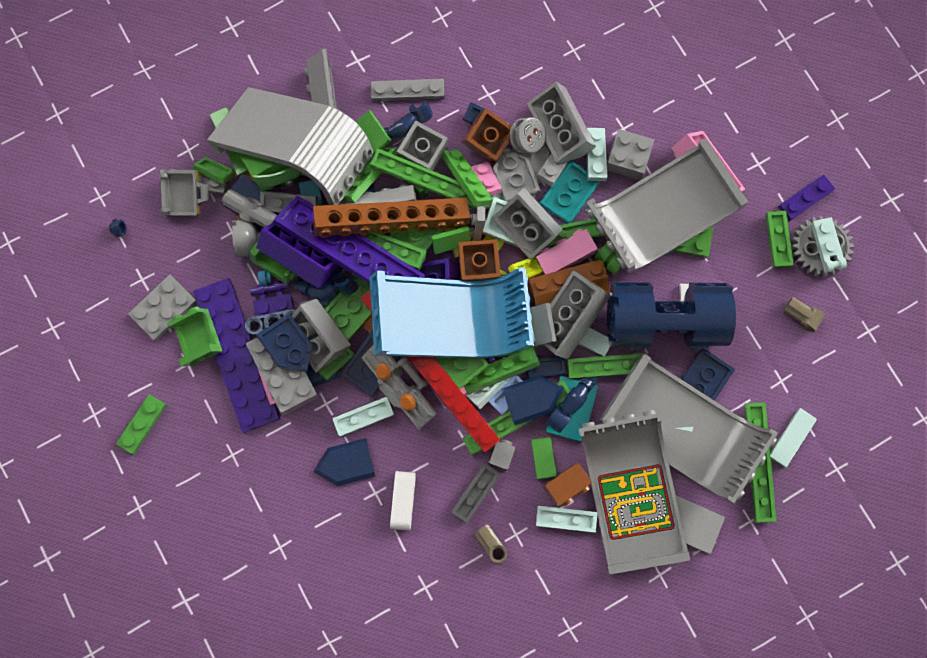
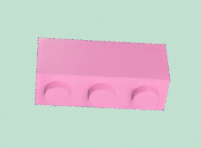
(567, 252)

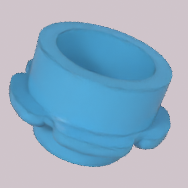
(264, 278)

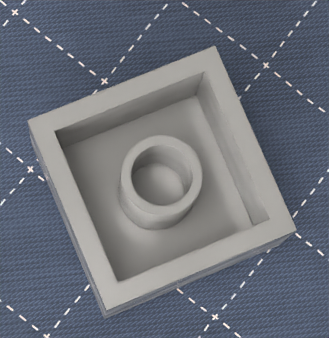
(423, 146)
(629, 154)

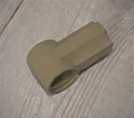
(807, 316)
(490, 542)

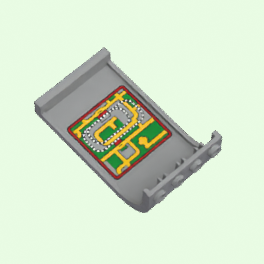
(634, 492)

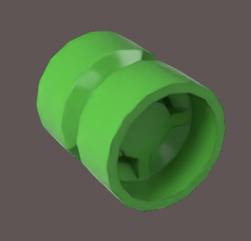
(608, 258)

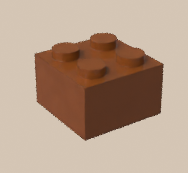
(487, 135)
(479, 260)
(567, 484)

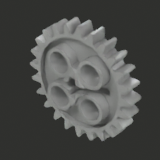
(813, 260)

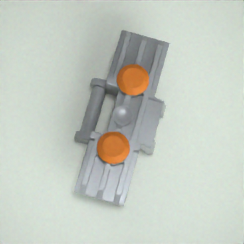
(396, 391)

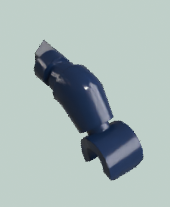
(402, 127)
(340, 283)
(571, 404)

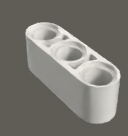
(402, 500)

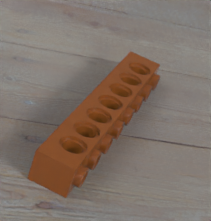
(382, 211)

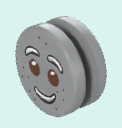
(527, 135)

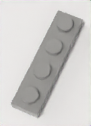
(407, 90)

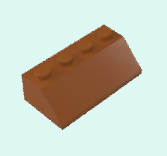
(546, 287)

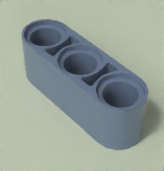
(265, 321)

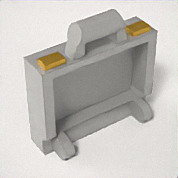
(181, 192)

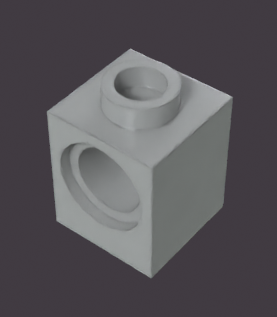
(502, 454)

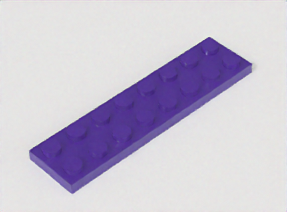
(350, 252)
(235, 361)

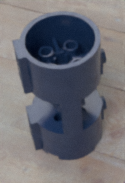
(703, 317)

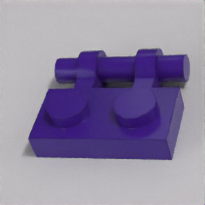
(273, 304)

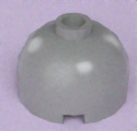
(244, 237)

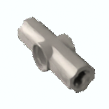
(248, 208)

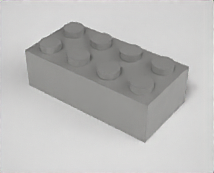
(288, 387)

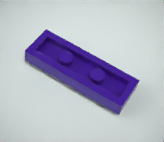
(807, 197)

